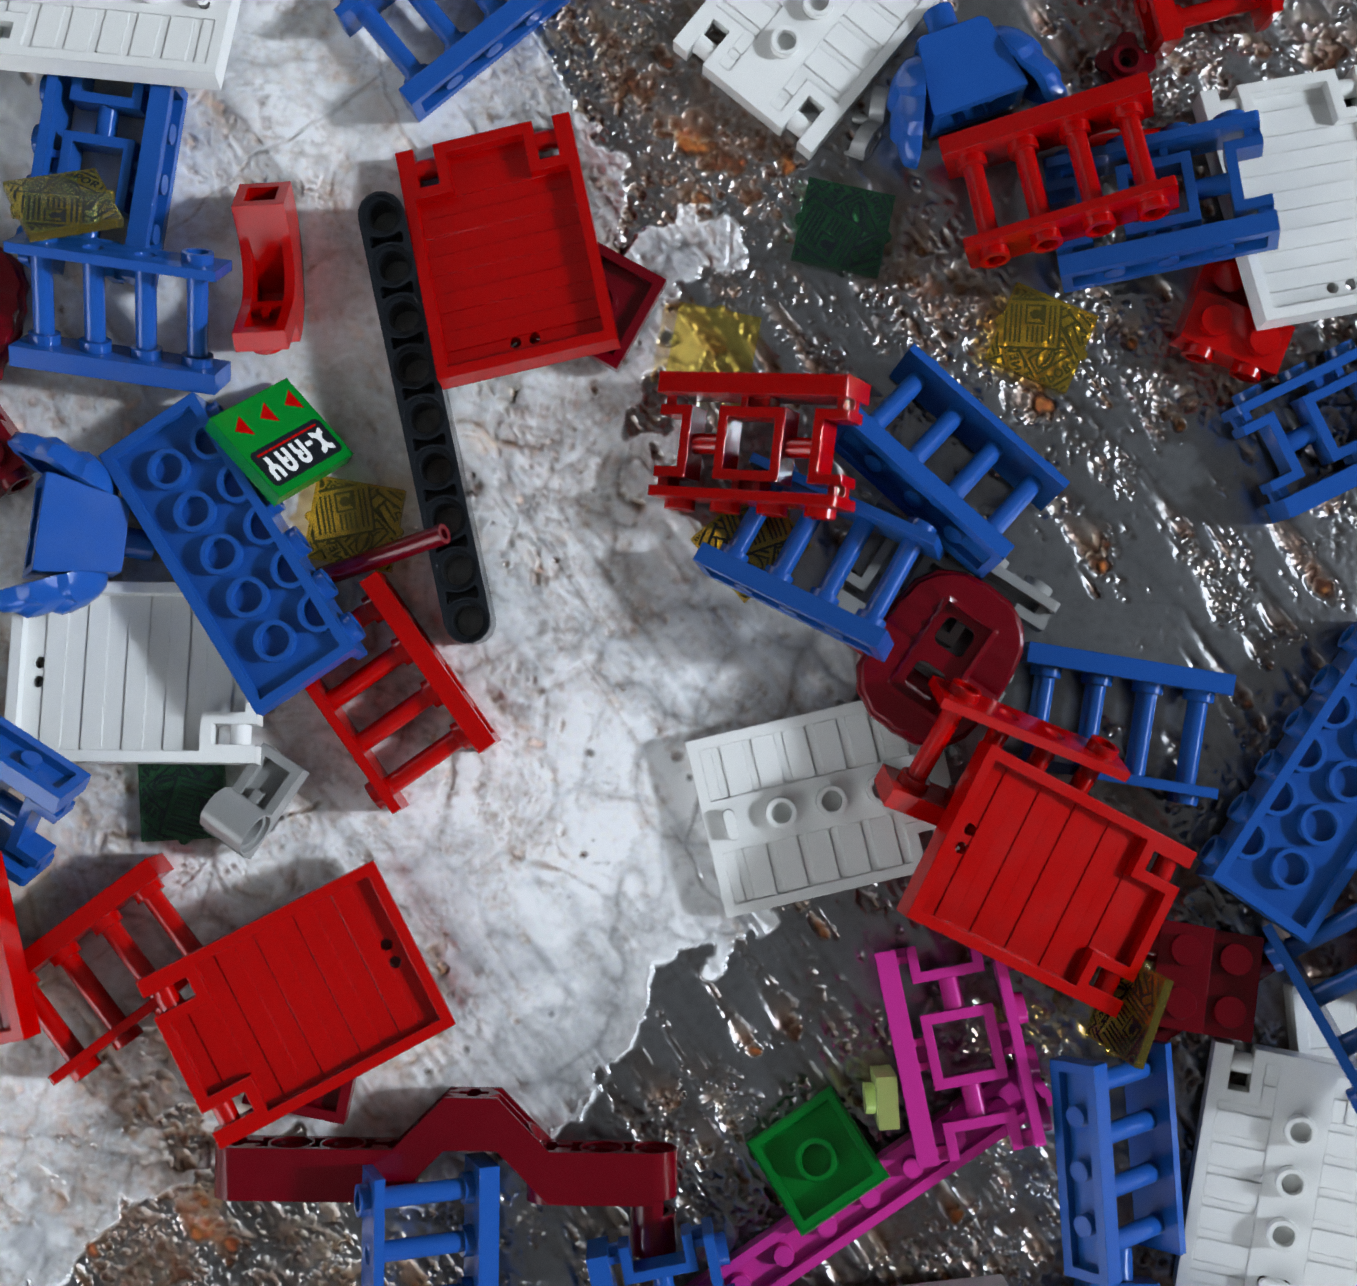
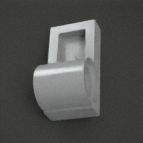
(253, 805)

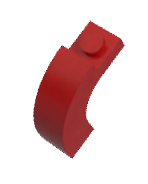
(271, 267)

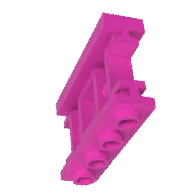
(922, 1054)

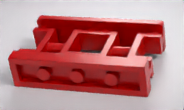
(760, 402)

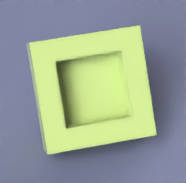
(881, 1097)

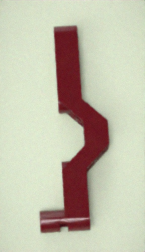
(466, 1120)

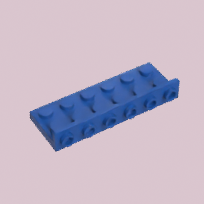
(233, 556)
(1296, 826)

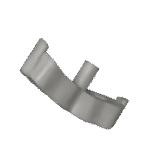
(871, 126)

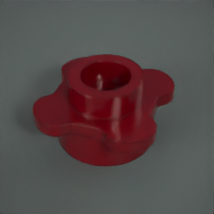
(1126, 46)

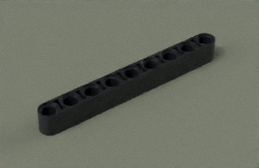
(414, 397)

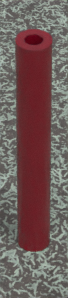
(388, 553)

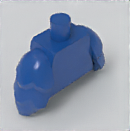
(963, 77)
(74, 530)

